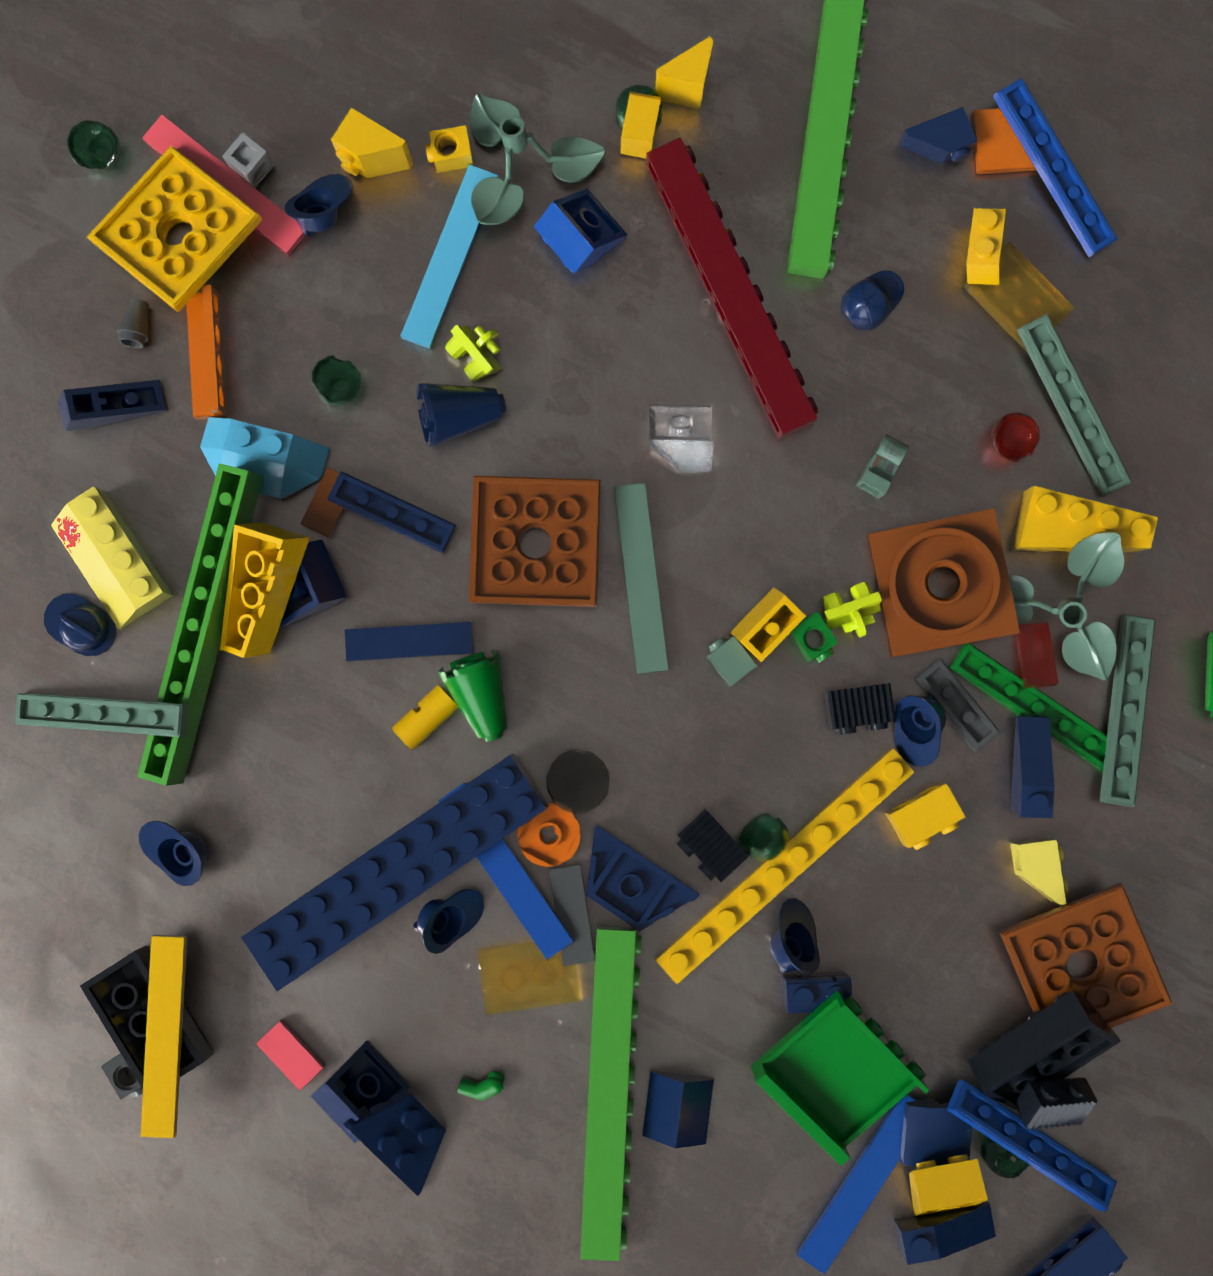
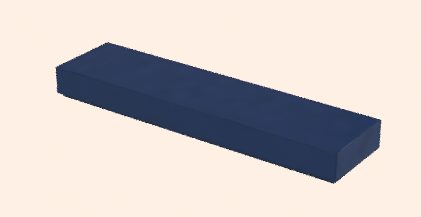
(391, 512)
(409, 641)

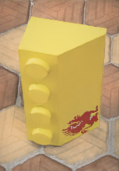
(110, 557)

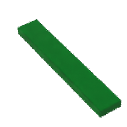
(1010, 692)

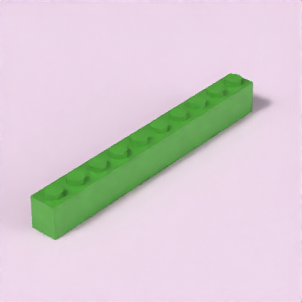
(827, 138)
(200, 622)
(608, 1093)

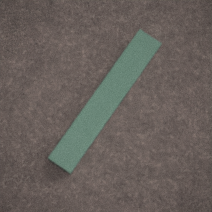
(1074, 405)
(641, 578)
(1127, 710)
(102, 714)

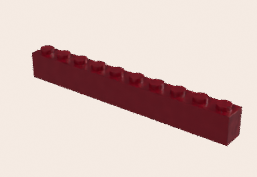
(731, 289)

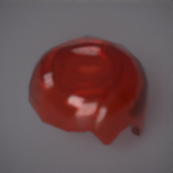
(1015, 436)

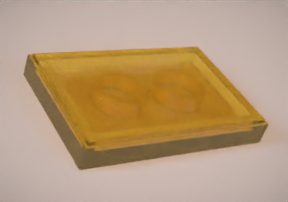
(1020, 296)
(523, 979)

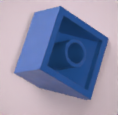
(579, 230)

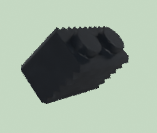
(859, 707)
(712, 846)
(1055, 1102)

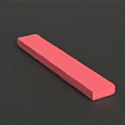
(276, 224)

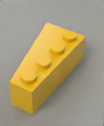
(1060, 520)
(259, 586)

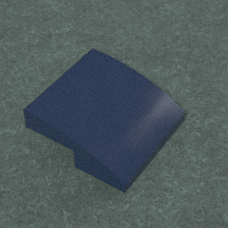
(932, 1134)

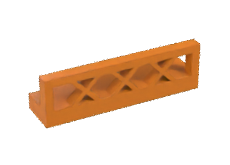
(206, 354)

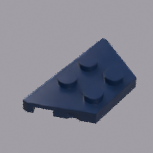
(632, 884)
(401, 1137)

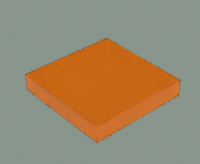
(997, 144)

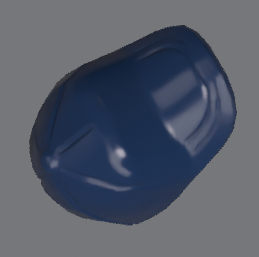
(872, 299)

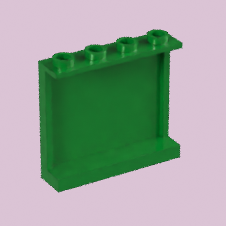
(837, 1074)

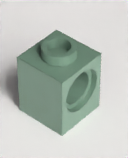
(730, 659)

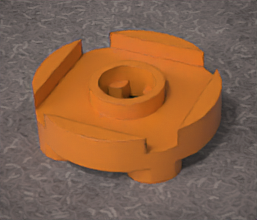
(555, 851)

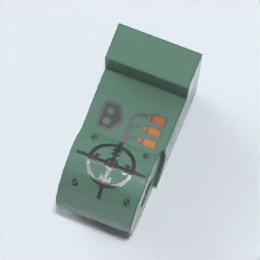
(882, 466)

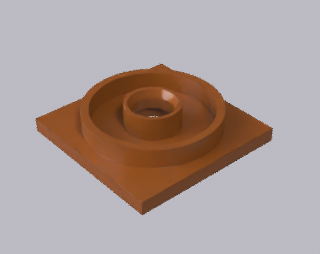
(508, 508)
(919, 619)
(1104, 922)

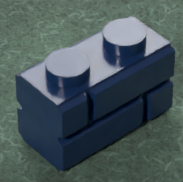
(809, 991)

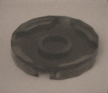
(578, 781)

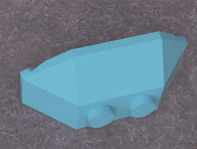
(281, 457)

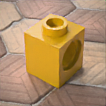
(452, 136)

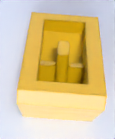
(640, 124)

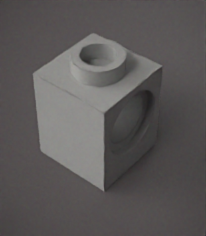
(248, 160)

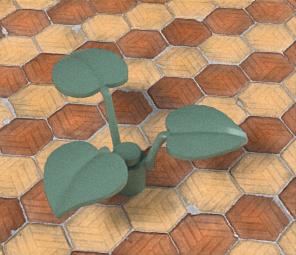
(500, 120)
(1091, 648)

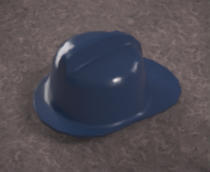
(318, 203)
(79, 624)
(919, 729)
(173, 851)
(446, 921)
(796, 940)

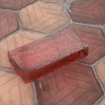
(1036, 655)

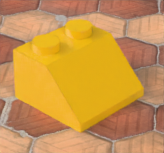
(369, 147)
(947, 1185)

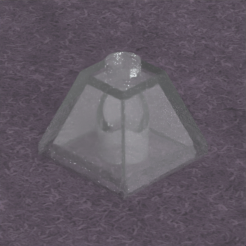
(683, 435)

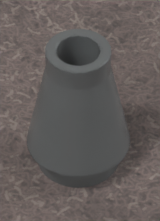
(134, 325)

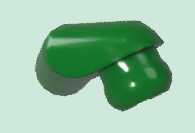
(484, 1090)

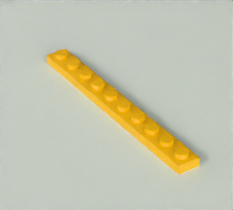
(779, 872)

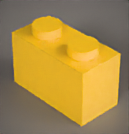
(986, 246)
(768, 624)
(925, 816)

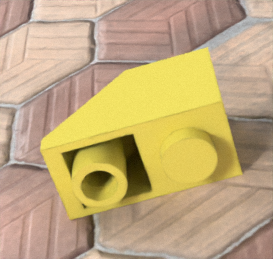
(1040, 866)

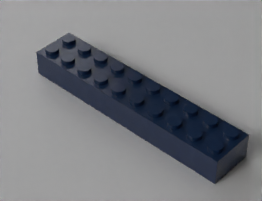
(395, 872)

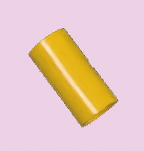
(426, 718)

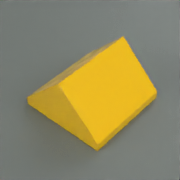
(685, 77)

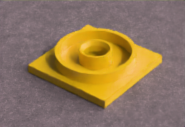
(163, 197)

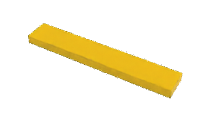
(163, 1036)

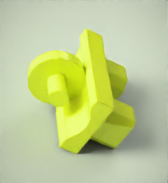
(466, 341)
(854, 614)

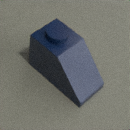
(942, 137)

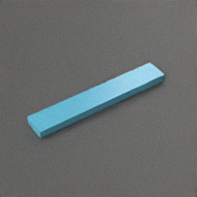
(445, 264)

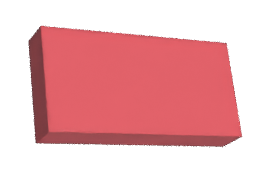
(290, 1054)

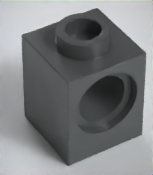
(117, 1076)

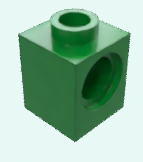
(814, 623)

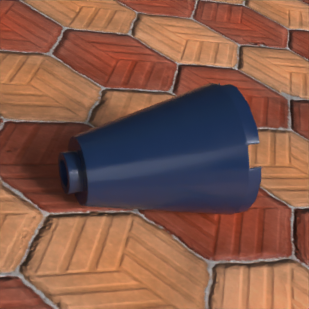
(456, 410)

